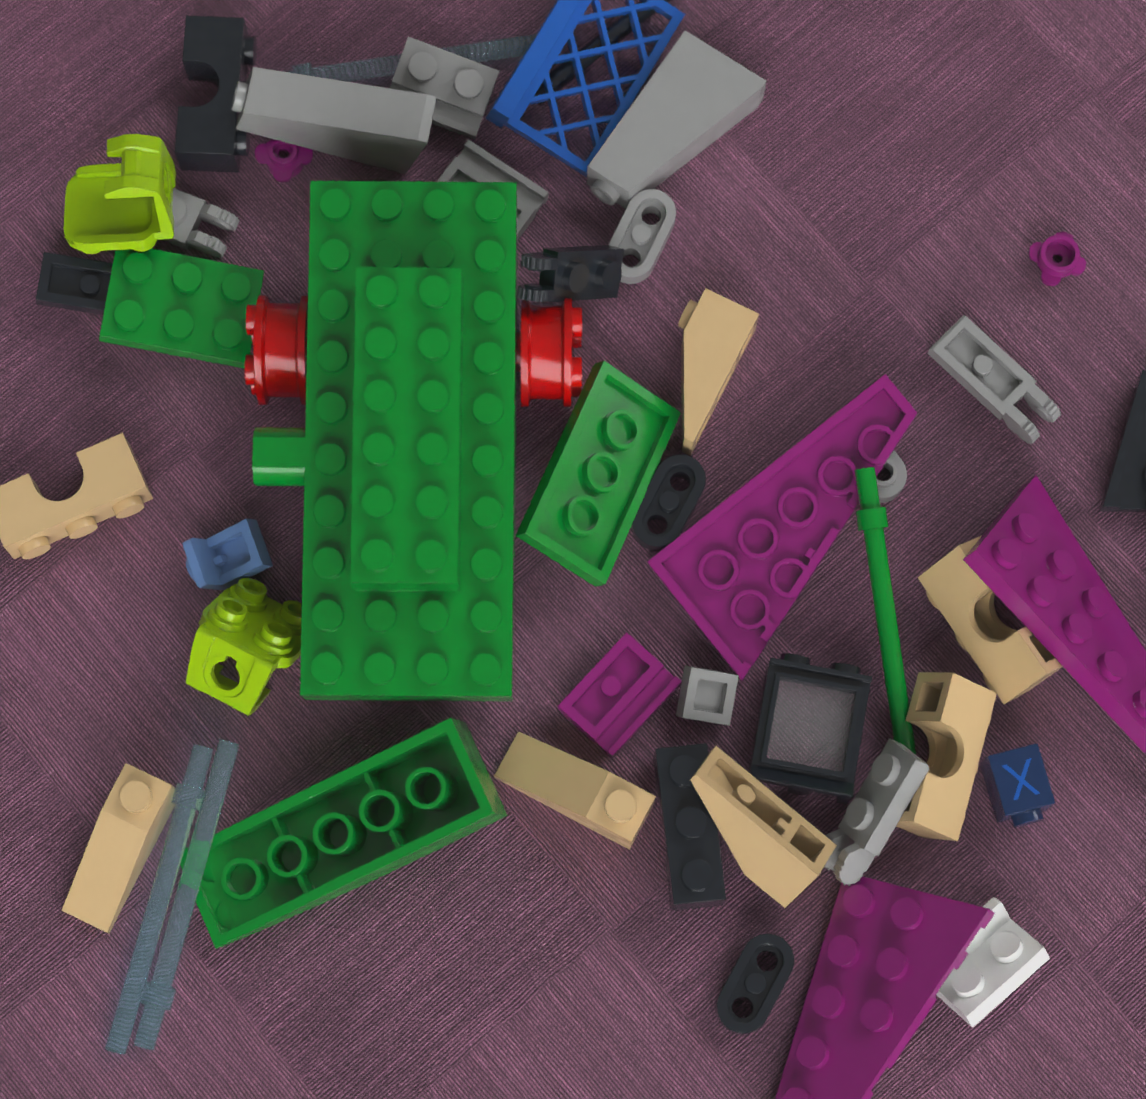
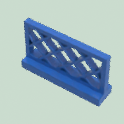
(545, 52)

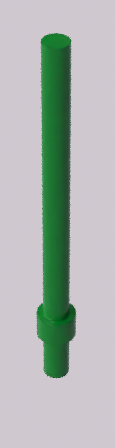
(872, 521)

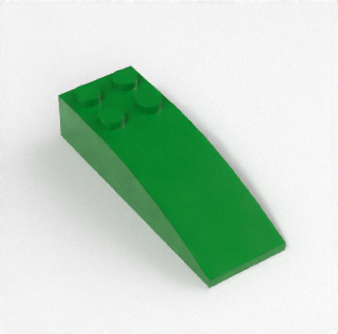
(346, 832)

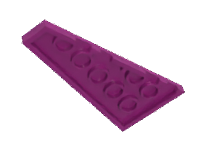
(764, 542)
(1060, 598)
(874, 985)

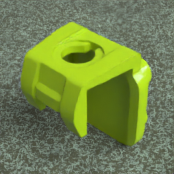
(122, 202)
(254, 633)

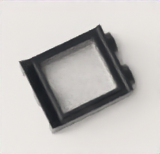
(810, 726)

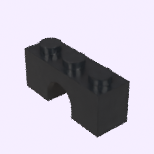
(216, 53)
(689, 831)

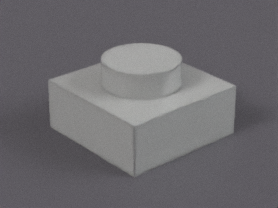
(707, 695)

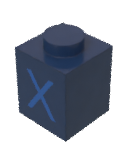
(1018, 785)

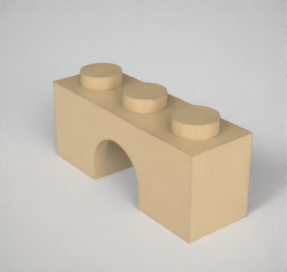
(109, 488)
(1007, 657)
(956, 722)

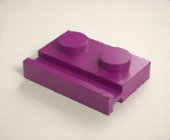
(619, 695)

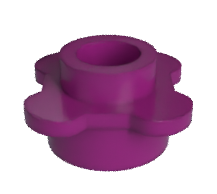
(283, 168)
(1063, 246)

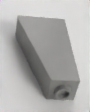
(336, 117)
(674, 118)

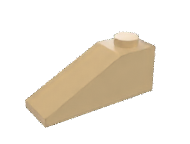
(710, 351)
(576, 789)
(761, 830)
(119, 847)

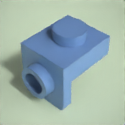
(227, 556)

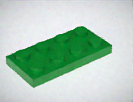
(598, 474)

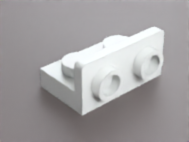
(995, 966)

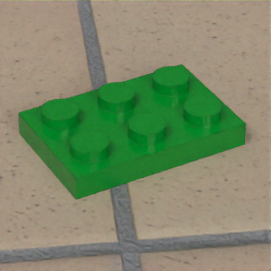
(180, 305)

